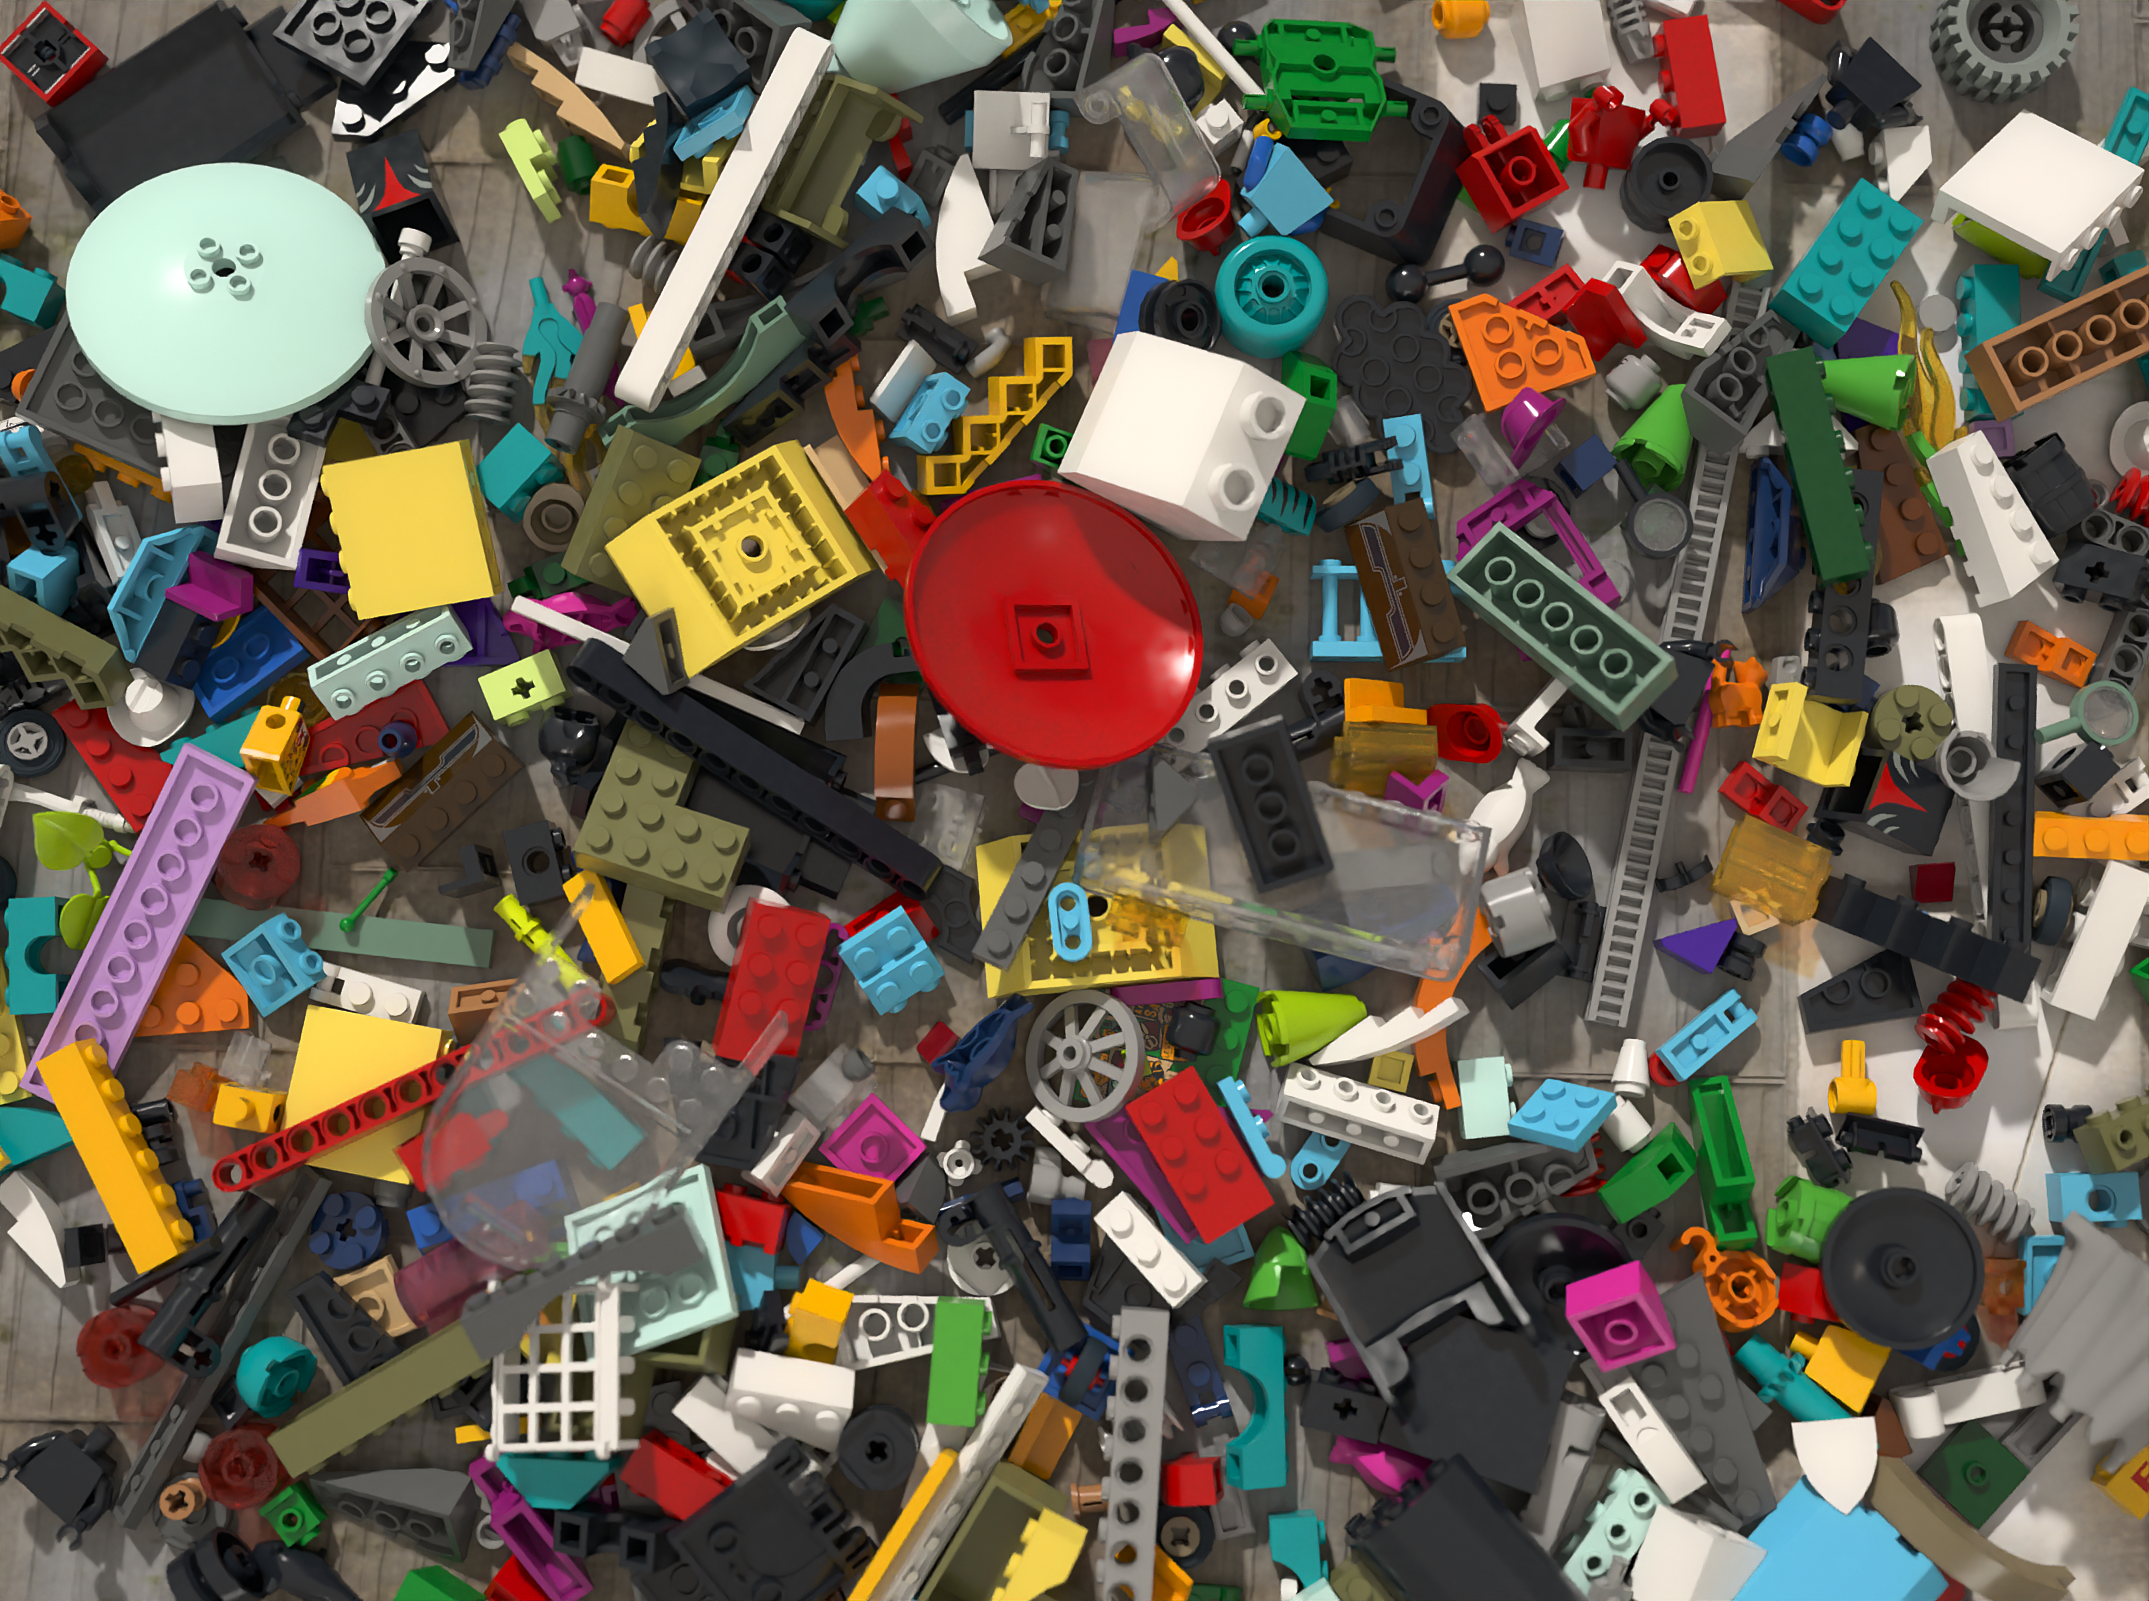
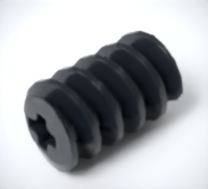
(1325, 1212)

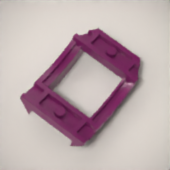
(1519, 506)

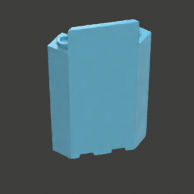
(1835, 1556)

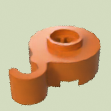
(1721, 1270)

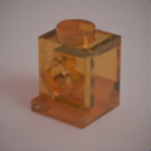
(197, 1087)
(1999, 1270)

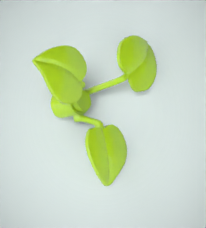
(62, 844)

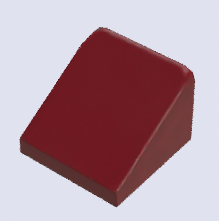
(1932, 882)
(938, 1042)

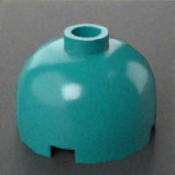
(273, 1374)

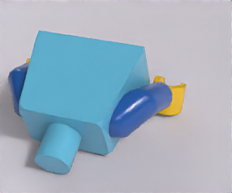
(1281, 189)

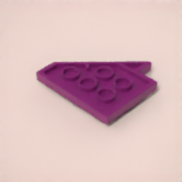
(1130, 1152)

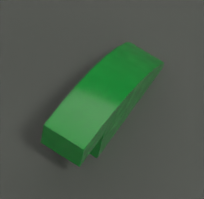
(1722, 1163)

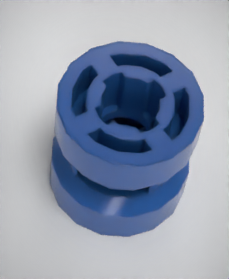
(1809, 135)

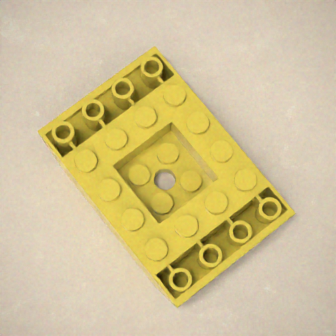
(694, 559)
(1114, 957)

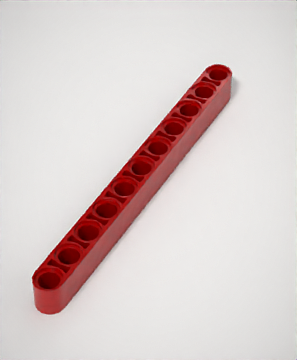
(360, 1114)

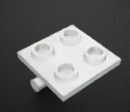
(1010, 129)

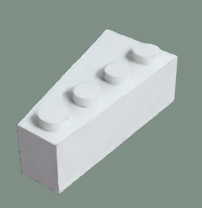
(893, 1329)

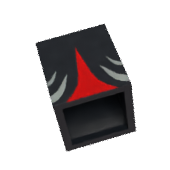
(400, 190)
(1890, 802)

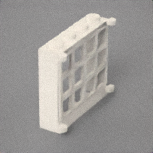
(607, 1368)

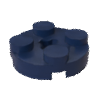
(328, 1230)

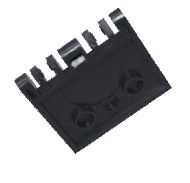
(772, 1540)

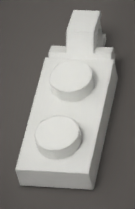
(112, 529)

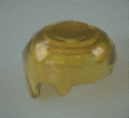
(298, 685)

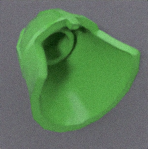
(1280, 1275)

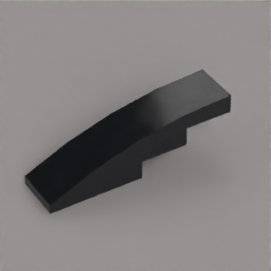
(661, 170)
(785, 388)

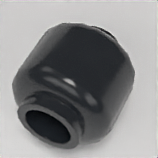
(1883, 629)
(1193, 1031)

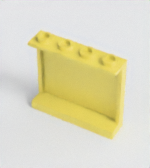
(412, 529)
(347, 1056)

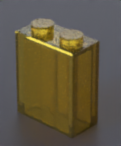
(1374, 750)
(1771, 871)

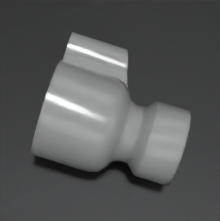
(1047, 1180)

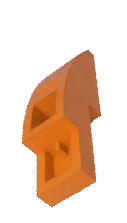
(857, 428)

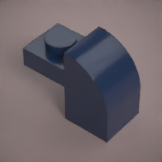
(1070, 1239)

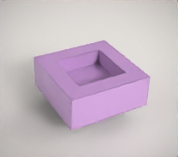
(1998, 435)

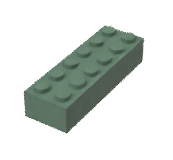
(1562, 626)

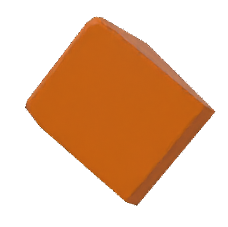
(1257, 606)

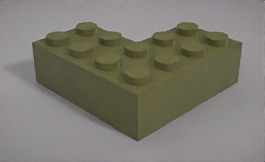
(648, 837)
(697, 1352)
(991, 1534)

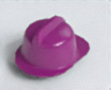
(1526, 422)

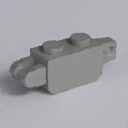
(558, 28)

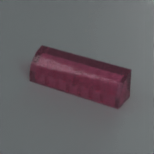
(444, 1281)

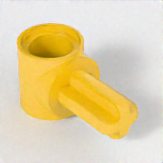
(1852, 1090)

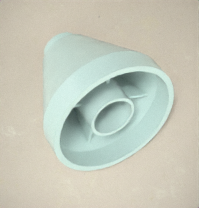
(916, 40)

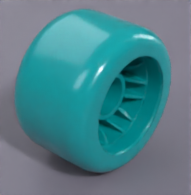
(1264, 324)

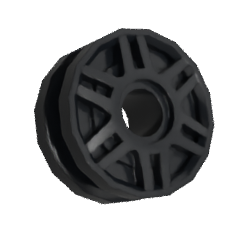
(1182, 313)

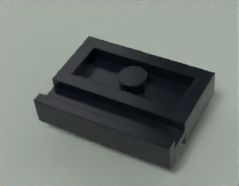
(768, 1326)

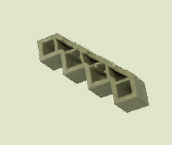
(60, 650)
(651, 926)

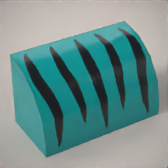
(1288, 508)

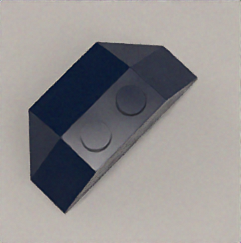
(1772, 535)

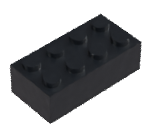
(1270, 804)

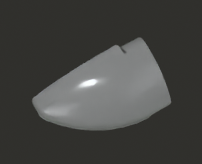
(1563, 1471)

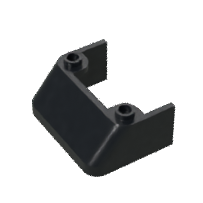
(1411, 230)

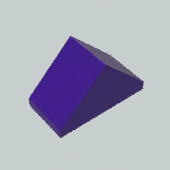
(321, 571)
(1700, 946)

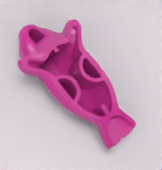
(577, 606)
(1380, 1464)

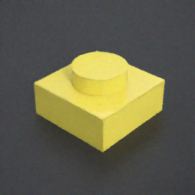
(1391, 1071)

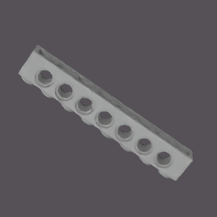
(1151, 1326)

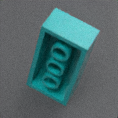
(1845, 264)

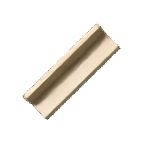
(842, 479)

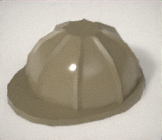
(553, 516)

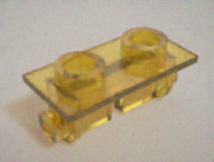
(1130, 913)

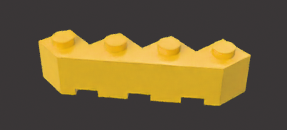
(1012, 405)

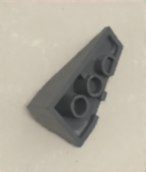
(474, 31)
(1509, 1179)

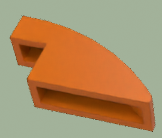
(862, 1215)

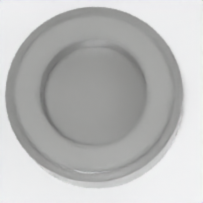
(1936, 312)

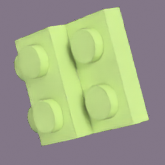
(534, 163)

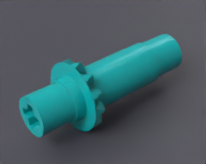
(1787, 1383)

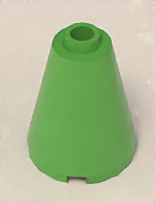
(1873, 387)
(1658, 442)

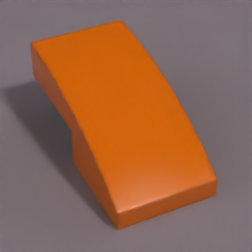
(2056, 657)

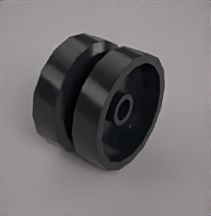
(1665, 181)
(216, 1570)

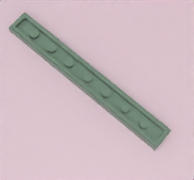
(369, 937)

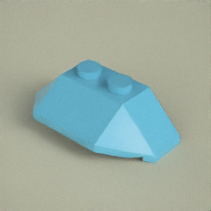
(155, 567)

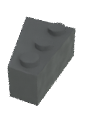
(1035, 224)

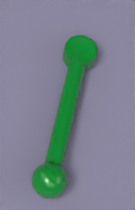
(348, 924)

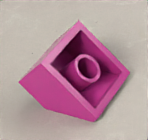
(1619, 1316)

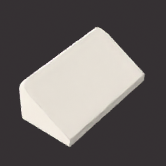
(902, 382)

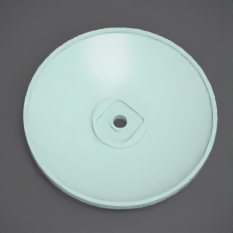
(235, 344)

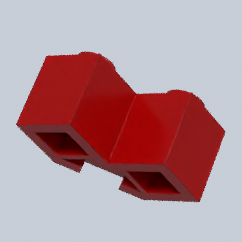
(1803, 1295)

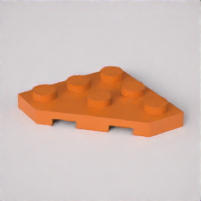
(1516, 351)
(196, 996)

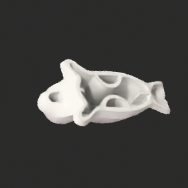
(1508, 812)

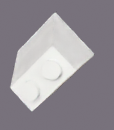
(1560, 45)
(1692, 1559)

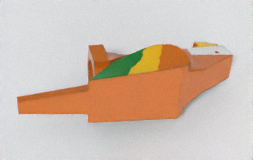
(338, 793)

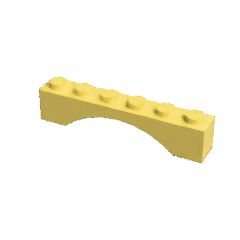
(1046, 1559)

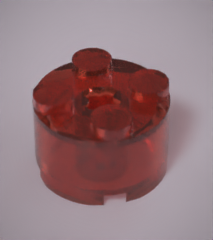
(267, 848)
(104, 1353)
(224, 1475)

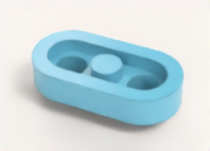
(1070, 923)
(1317, 1152)

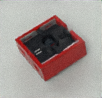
(51, 55)

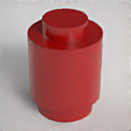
(624, 21)

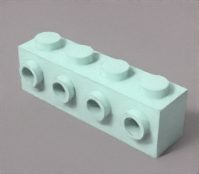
(389, 659)
(1611, 1527)

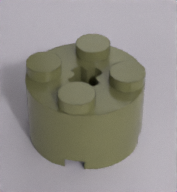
(1926, 717)

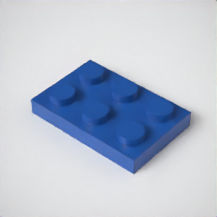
(247, 664)

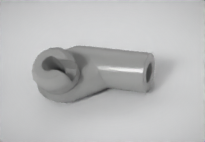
(992, 355)

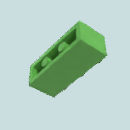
(958, 1361)

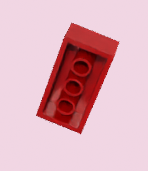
(770, 973)
(1199, 1155)

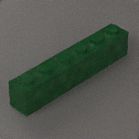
(1817, 467)

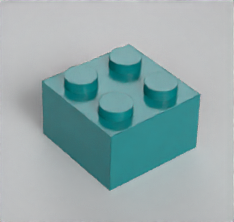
(517, 471)

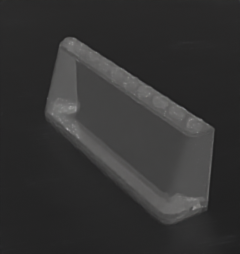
(1398, 888)

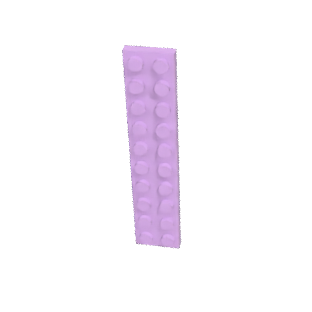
(148, 909)

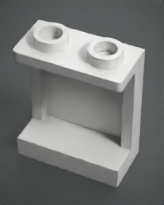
(1521, 732)

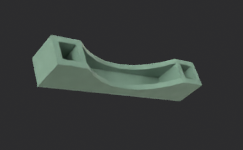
(765, 344)

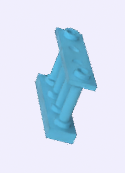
(1366, 648)

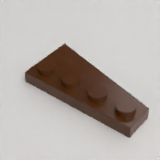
(1906, 522)

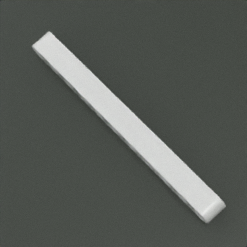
(724, 220)
(1968, 693)

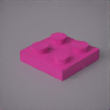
(873, 1142)

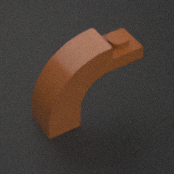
(896, 752)

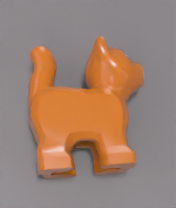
(1738, 702)

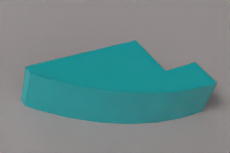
(31, 1135)

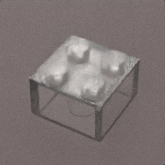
(827, 1094)

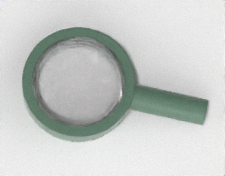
(2099, 714)

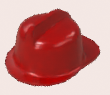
(1208, 221)
(1467, 731)
(1950, 1080)

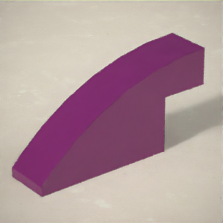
(530, 1534)

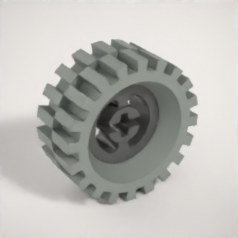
(1989, 63)

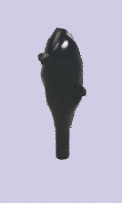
(300, 1572)

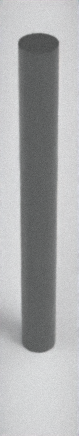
(1695, 1499)

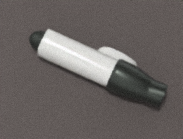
(1246, 143)

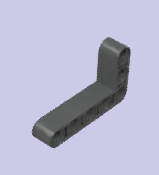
(2119, 638)

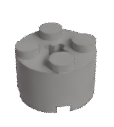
(1515, 913)

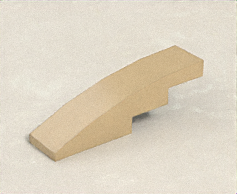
(575, 109)

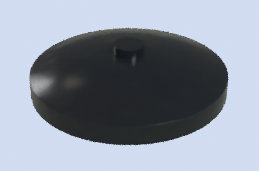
(1544, 1257)
(1901, 1268)

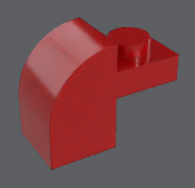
(1672, 277)
(1191, 1480)

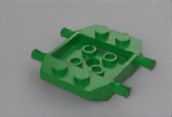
(1288, 63)

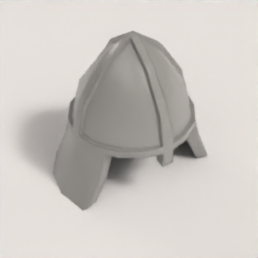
(1971, 767)

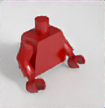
(1607, 132)

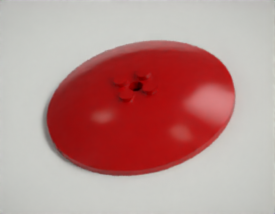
(1058, 563)

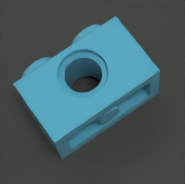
(2116, 1191)

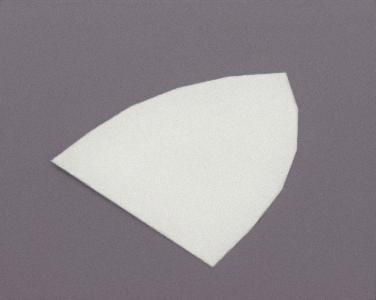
(1838, 1457)

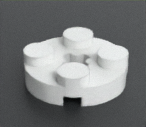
(969, 1275)

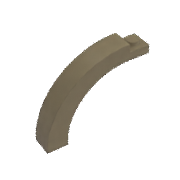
(1955, 1545)

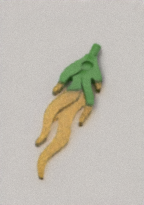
(1934, 402)

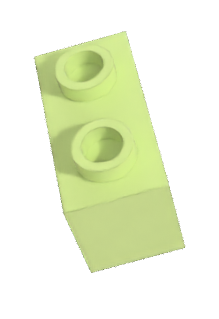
(505, 687)

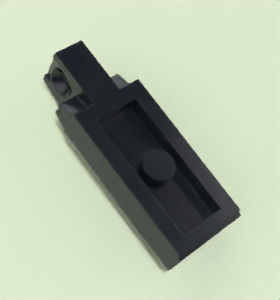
(958, 739)

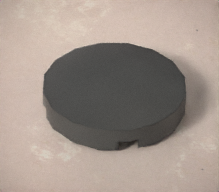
(186, 1532)

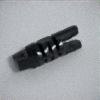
(1353, 462)
(23, 695)

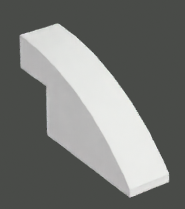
(960, 237)

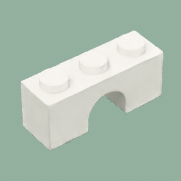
(1150, 1250)

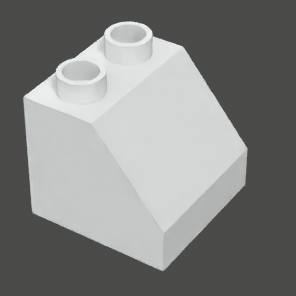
(1182, 437)

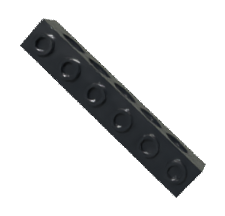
(1853, 609)

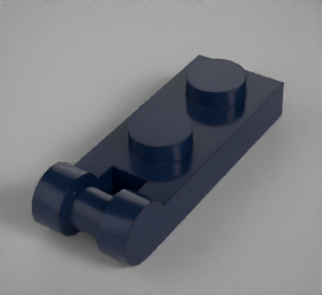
(1198, 1371)

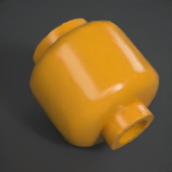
(1460, 18)

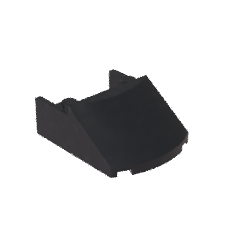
(1402, 1271)

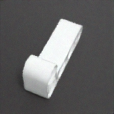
(1931, 1404)

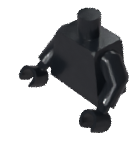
(1869, 88)
(1671, 710)
(68, 1476)

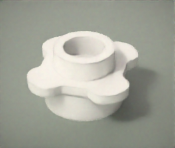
(948, 1161)

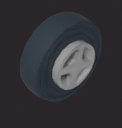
(23, 730)

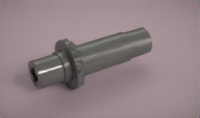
(577, 402)

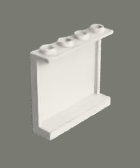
(2042, 189)

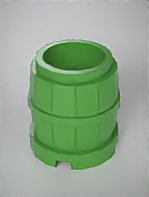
(1802, 1217)

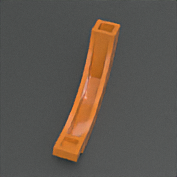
(1431, 1052)

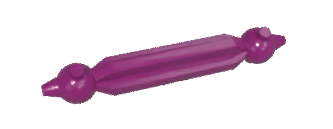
(584, 309)

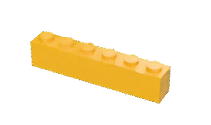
(116, 1154)

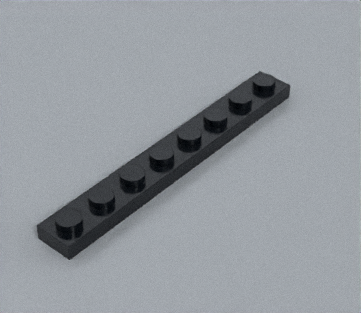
(2013, 812)

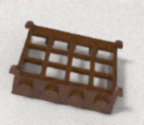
(284, 610)

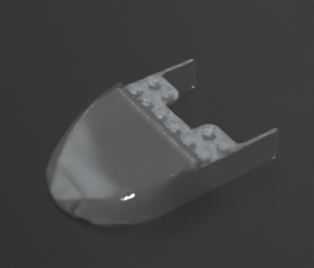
(562, 1128)

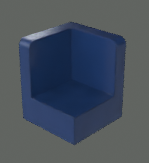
(1585, 466)

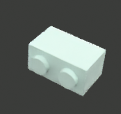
(1483, 1096)

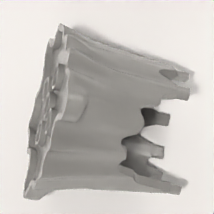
(2093, 1338)

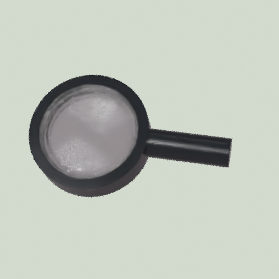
(1658, 522)

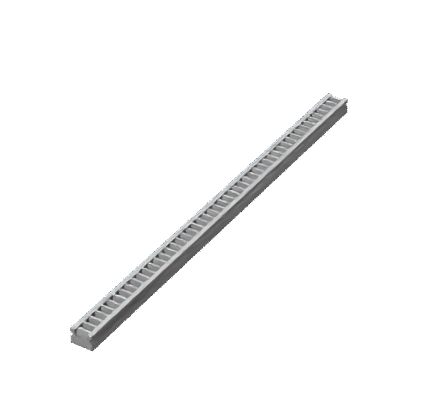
(1655, 759)

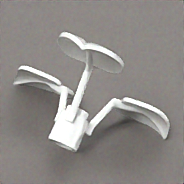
(1034, 784)

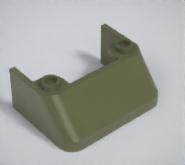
(828, 154)

